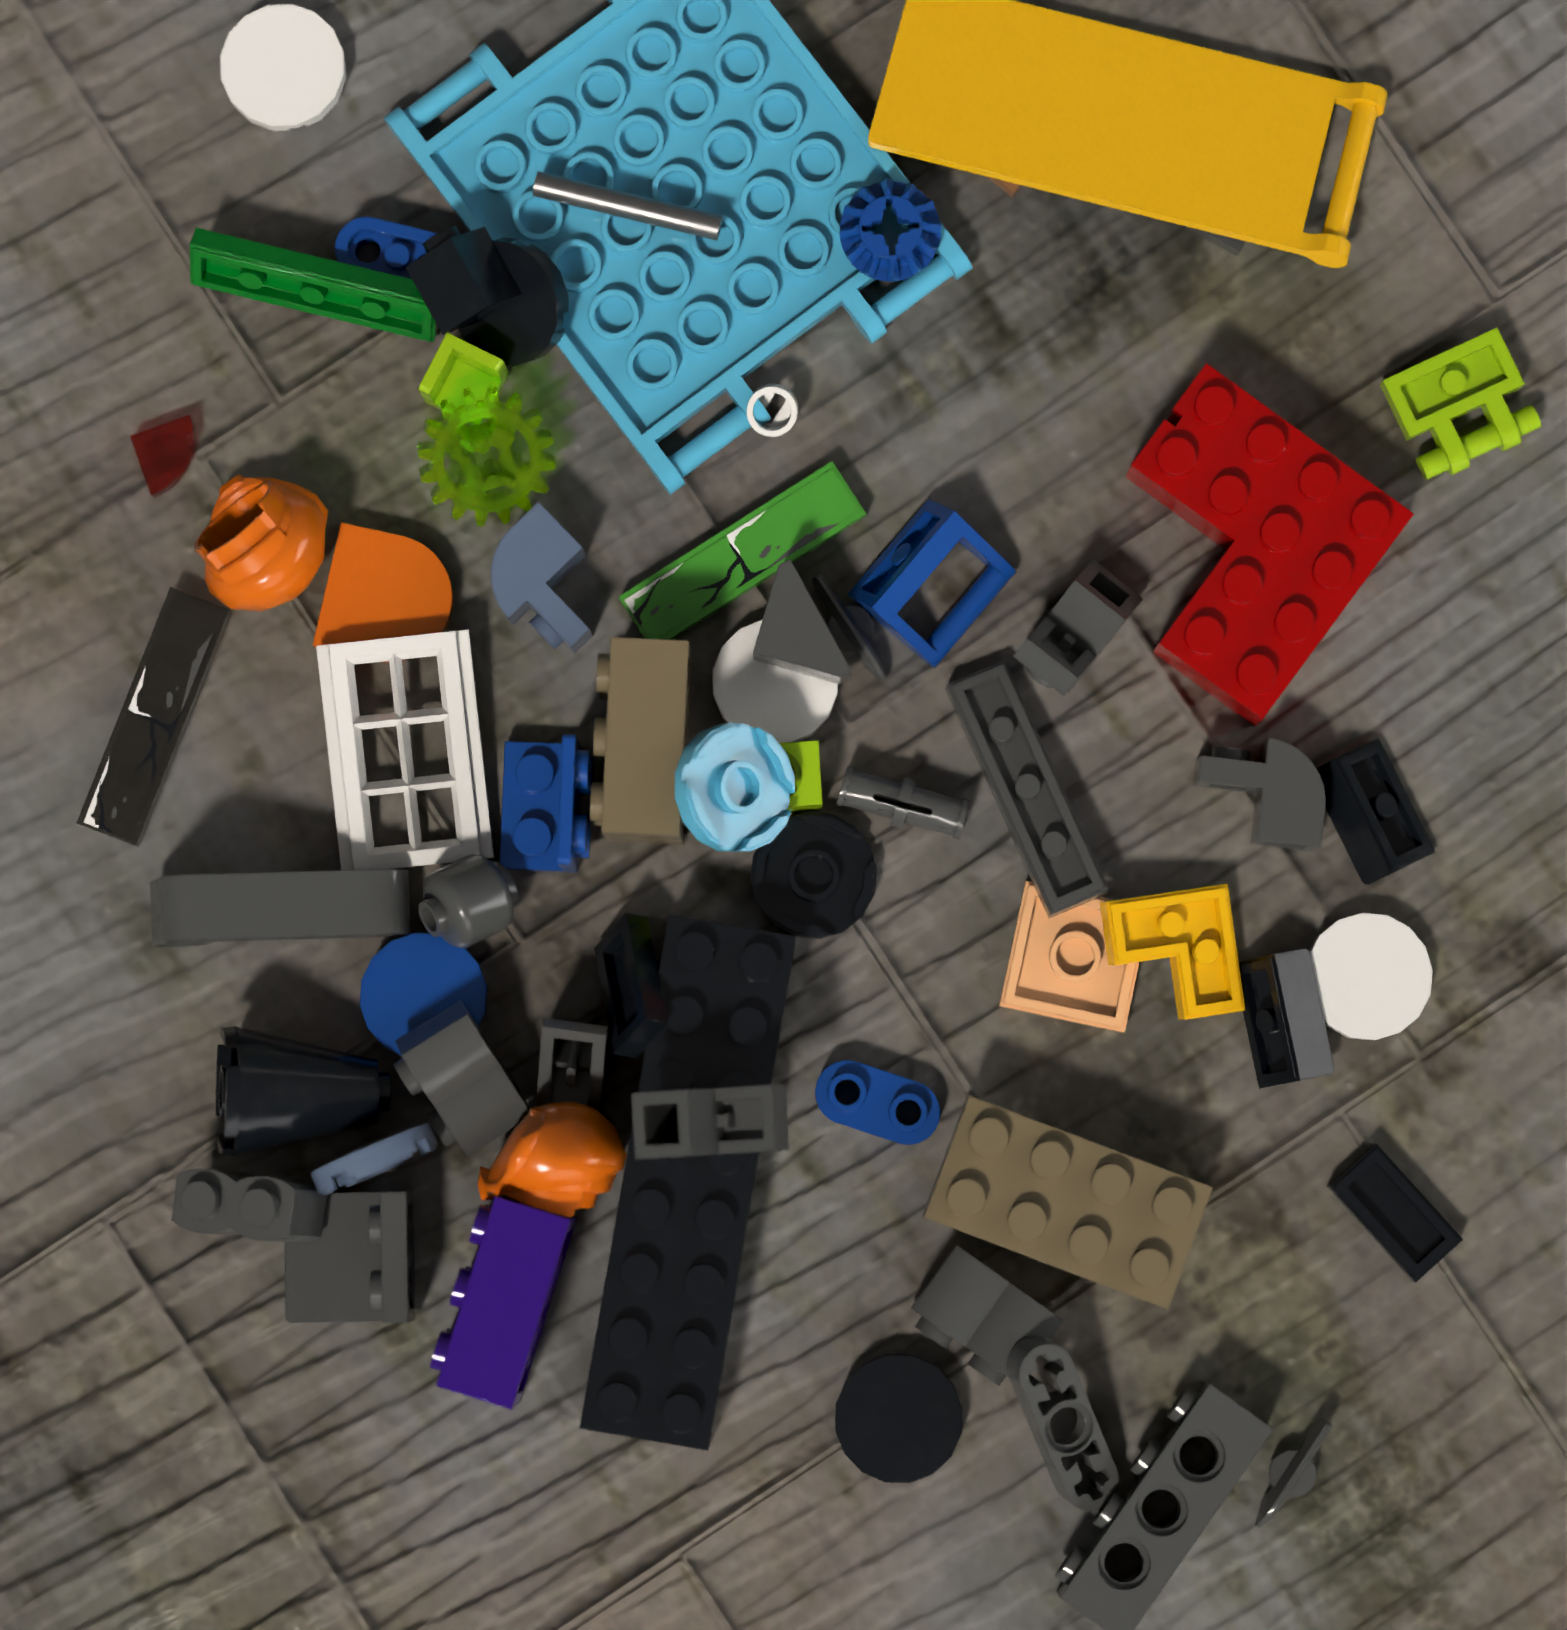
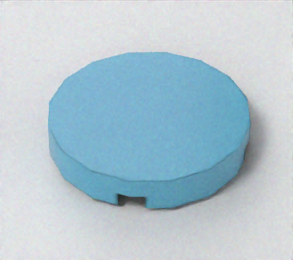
(734, 787)

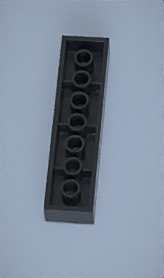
(687, 1216)

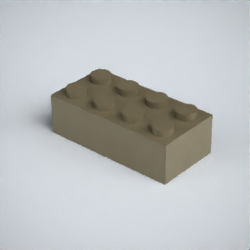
(1067, 1202)

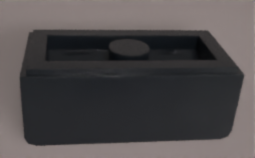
(1373, 812)
(1285, 1018)

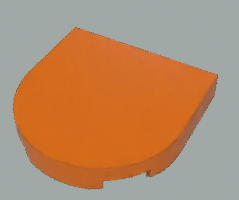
(382, 589)

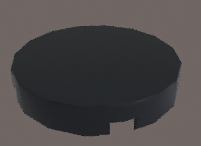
(532, 321)
(814, 876)
(898, 1418)

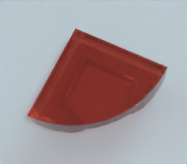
(165, 453)

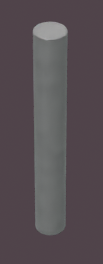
(627, 205)

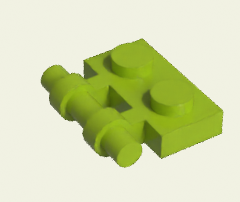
(1452, 386)

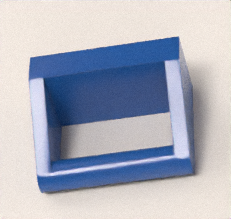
(911, 561)

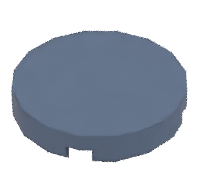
(374, 1159)

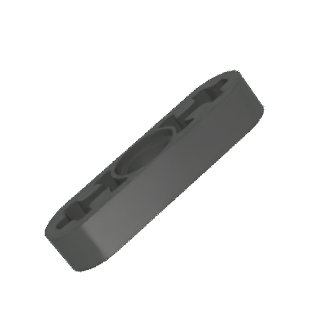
(1040, 1407)

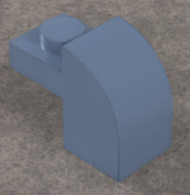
(527, 567)

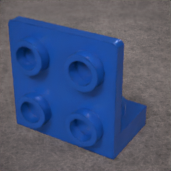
(542, 805)

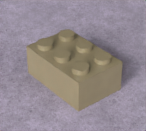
(641, 739)

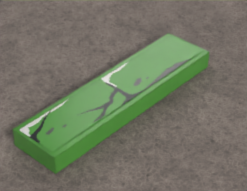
(743, 555)

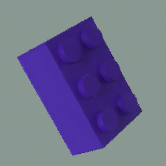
(502, 1301)

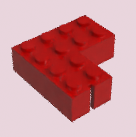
(1293, 530)

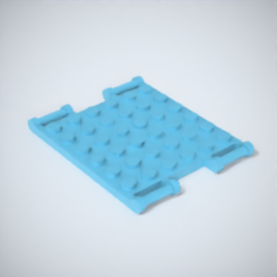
(698, 112)

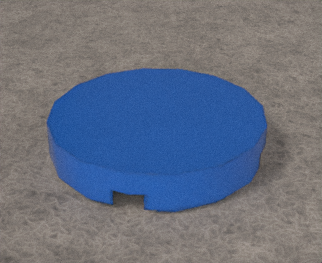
(416, 981)

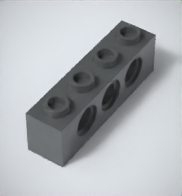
(1235, 1440)

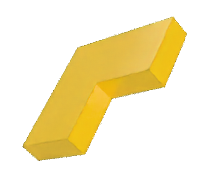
(1196, 935)

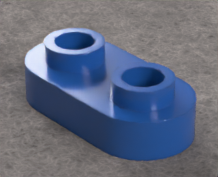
(397, 242)
(877, 1102)

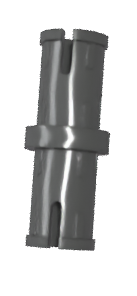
(859, 792)

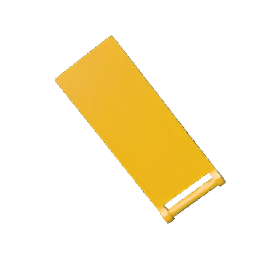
(1124, 120)

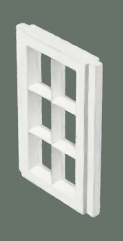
(347, 758)

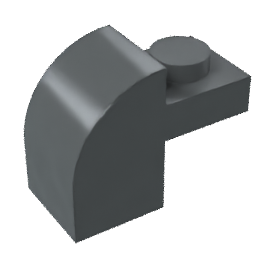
(1077, 629)
(1286, 787)
(710, 1121)

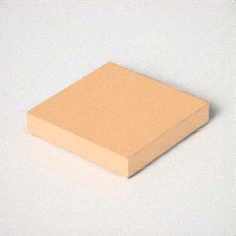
(1063, 967)

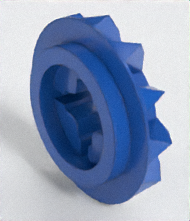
(868, 250)

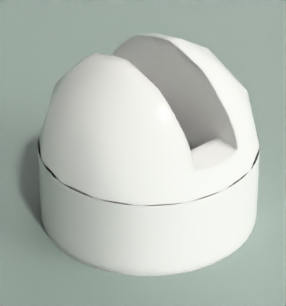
(785, 416)

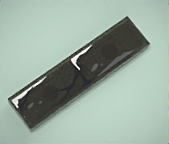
(154, 717)

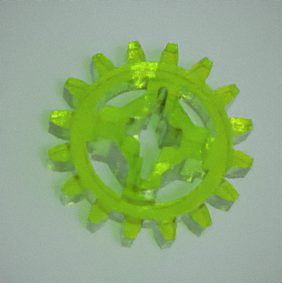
(473, 479)

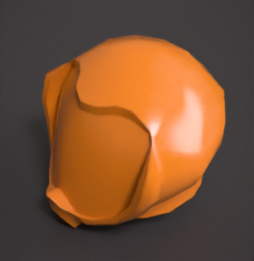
(262, 542)
(556, 1159)

